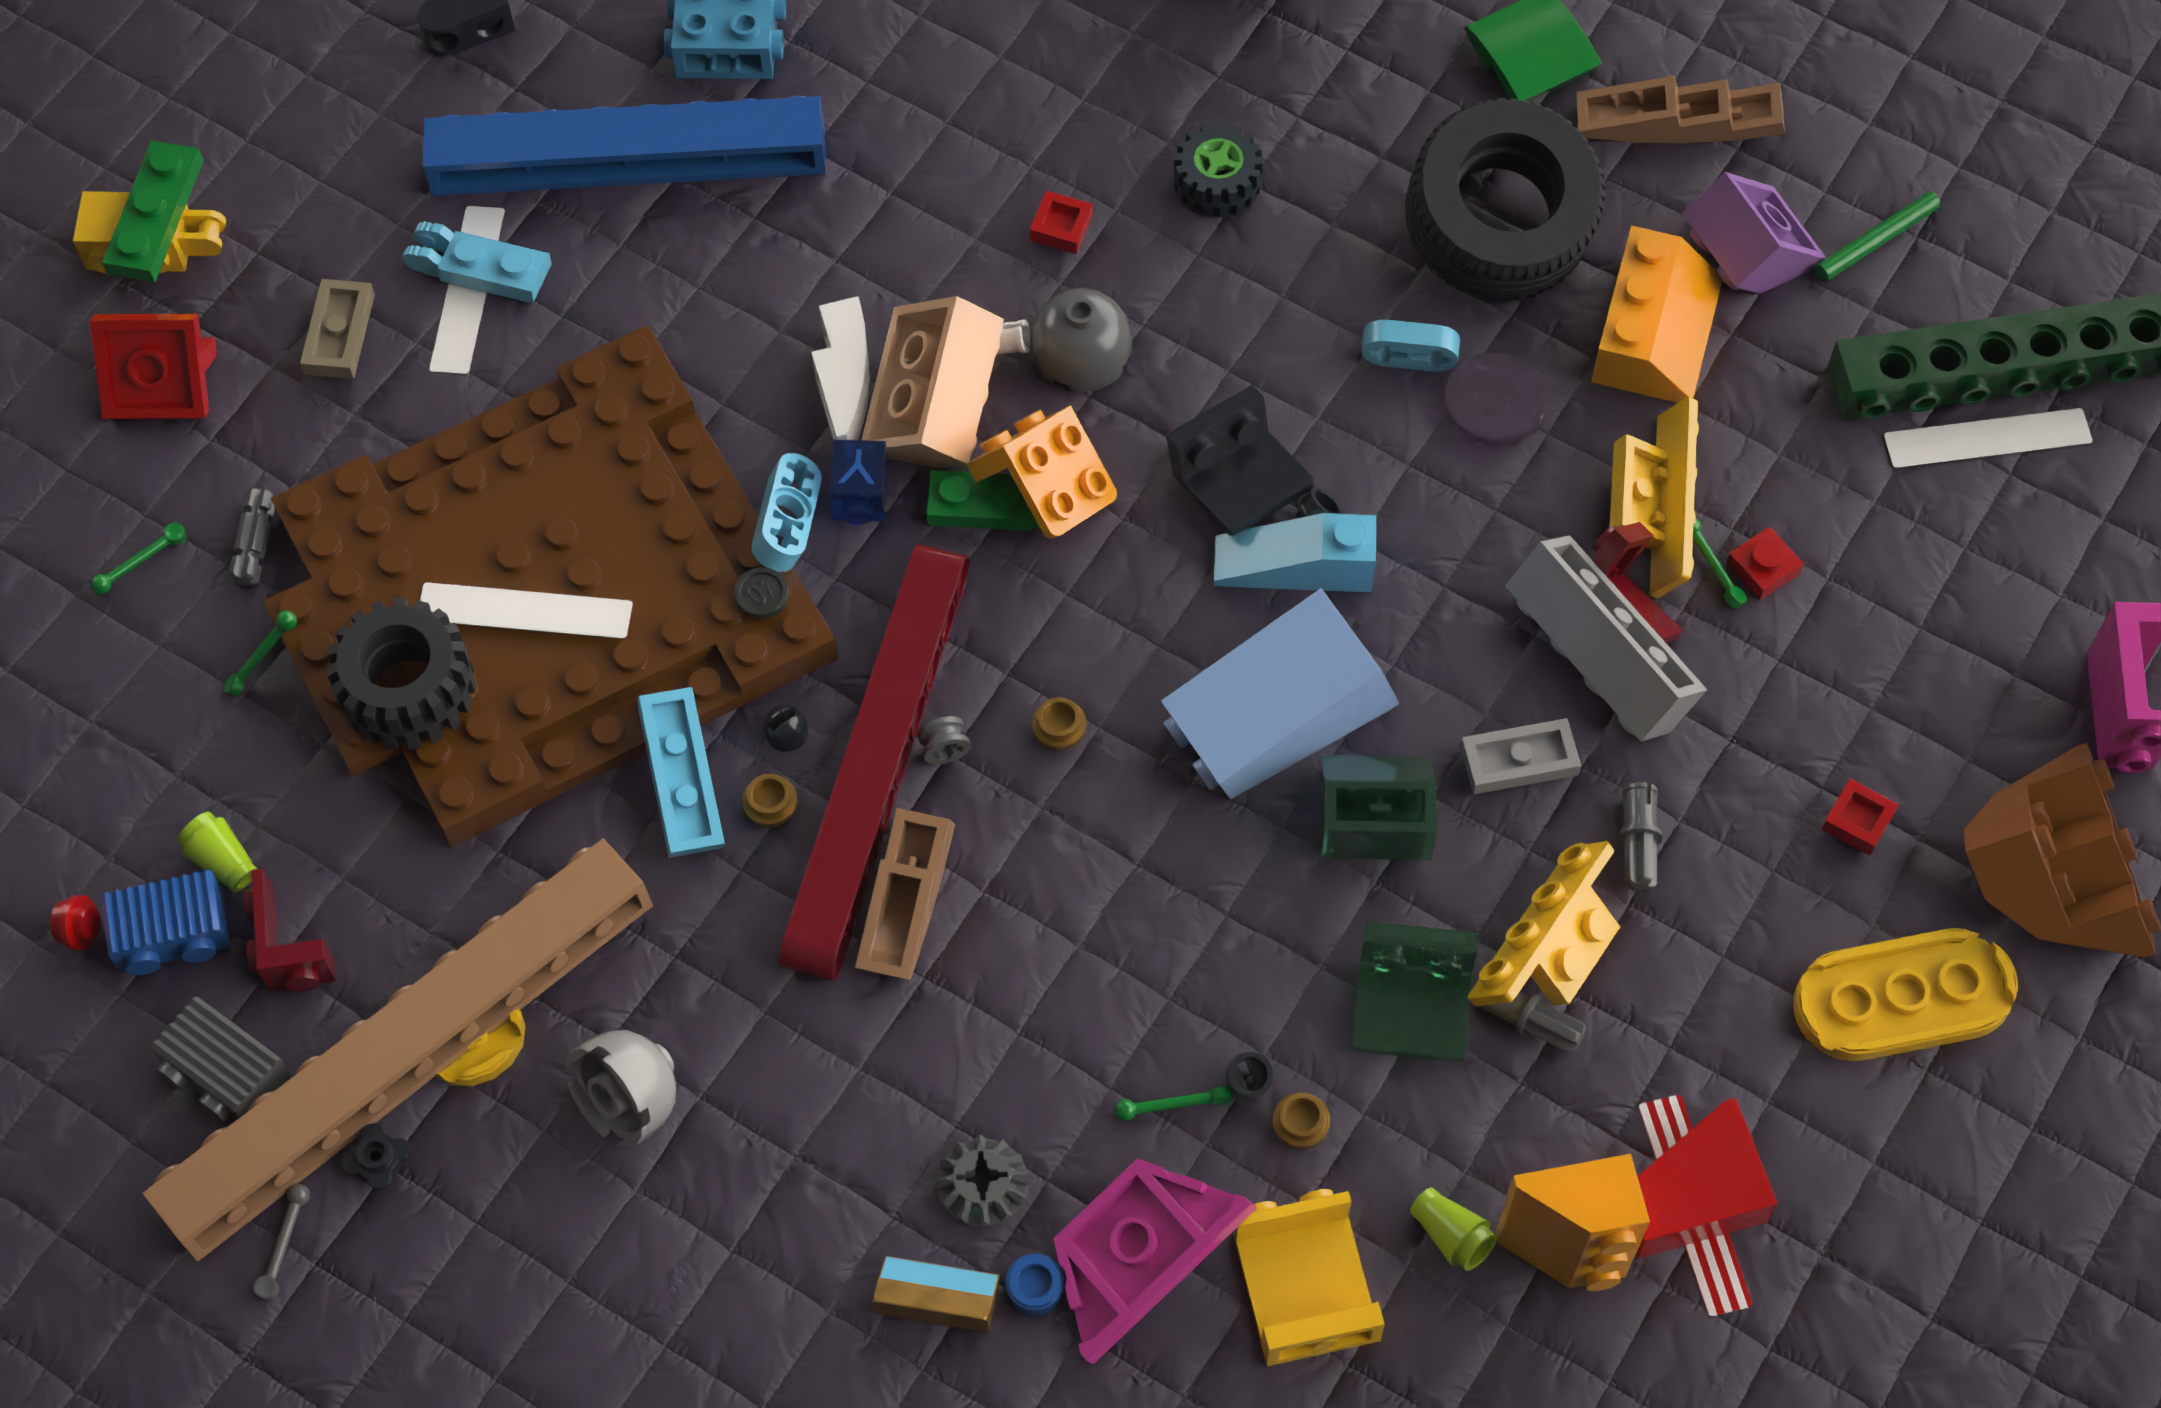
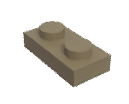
(337, 328)

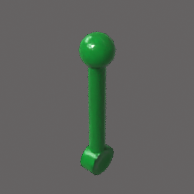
(173, 534)
(1733, 595)
(285, 622)
(1126, 1109)

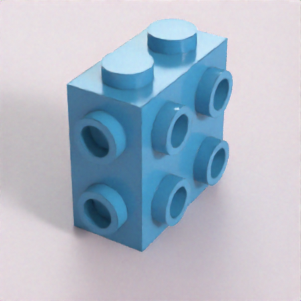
(724, 38)

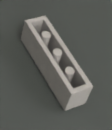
(1605, 638)

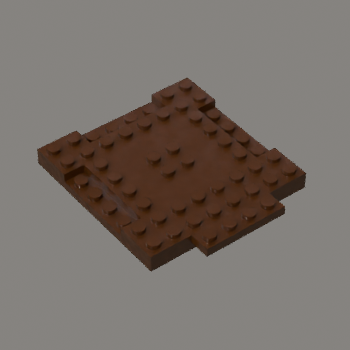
(566, 492)

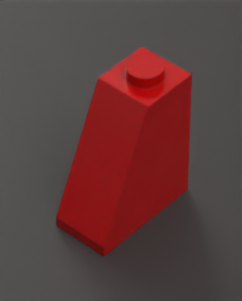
(1705, 1184)

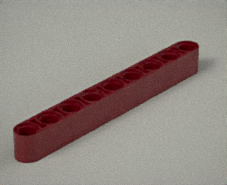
(874, 764)

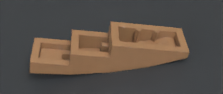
(1687, 114)

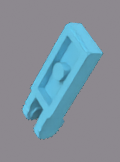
(478, 262)

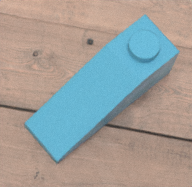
(1300, 554)

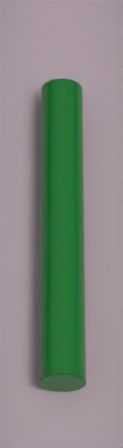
(1877, 236)

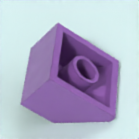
(1751, 234)

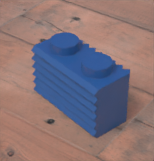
(165, 922)

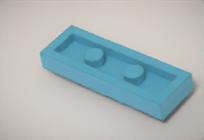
(680, 772)

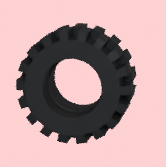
(391, 637)

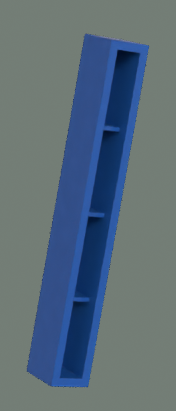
(624, 145)

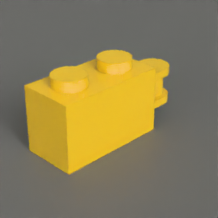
(101, 211)

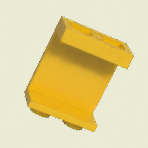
(1306, 1278)

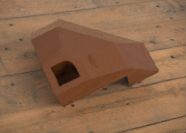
(2058, 860)

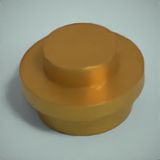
(1059, 724)
(770, 800)
(1301, 1120)

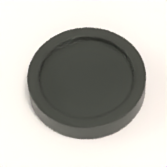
(761, 593)

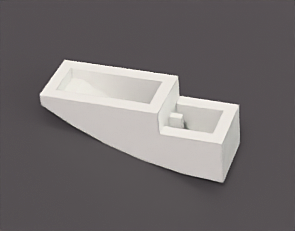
(843, 368)

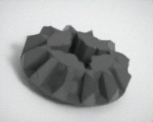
(1003, 1196)

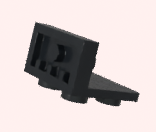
(1236, 463)

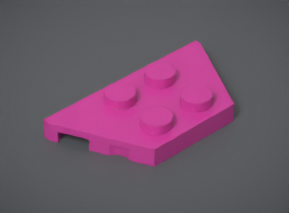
(1138, 1246)

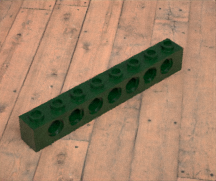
(2011, 343)

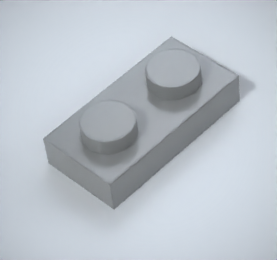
(1520, 756)

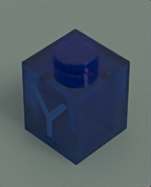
(859, 481)

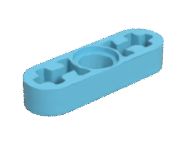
(775, 522)

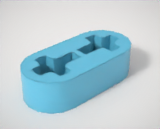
(1410, 345)

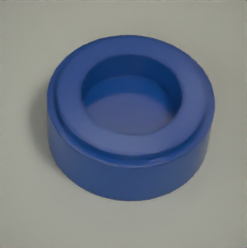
(1035, 1284)

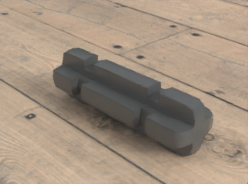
(252, 537)

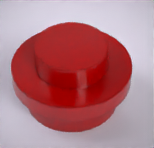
(75, 922)

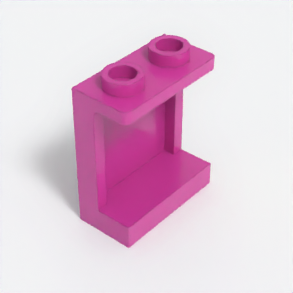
(2117, 659)

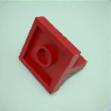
(151, 365)

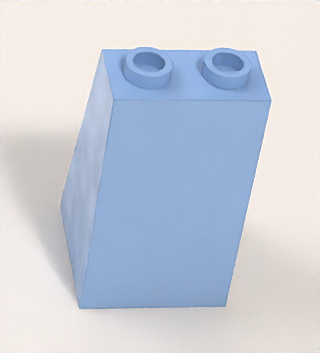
(1278, 697)

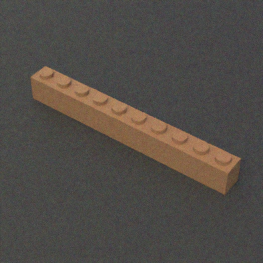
(397, 1049)

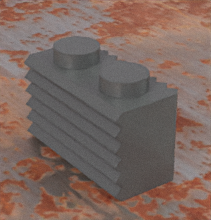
(217, 1061)

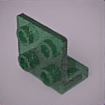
(1414, 991)

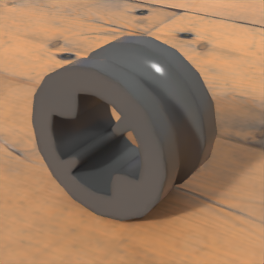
(943, 740)

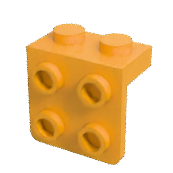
(1051, 468)

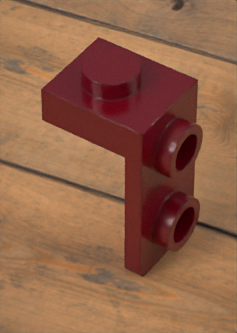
(1614, 556)
(287, 966)

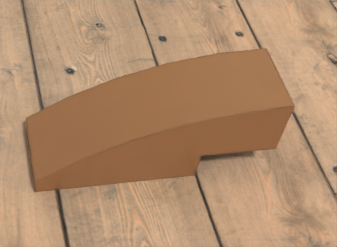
(905, 893)

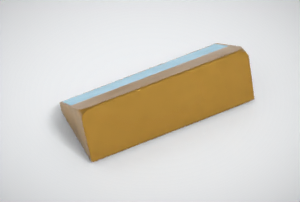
(936, 1294)

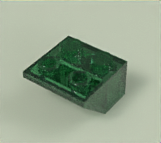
(1378, 807)

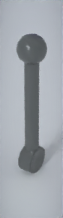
(267, 1286)

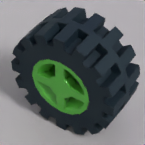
(1205, 156)

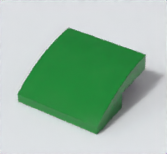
(1533, 47)

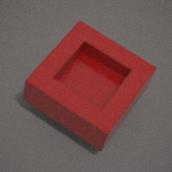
(1061, 222)
(1765, 563)
(1860, 816)

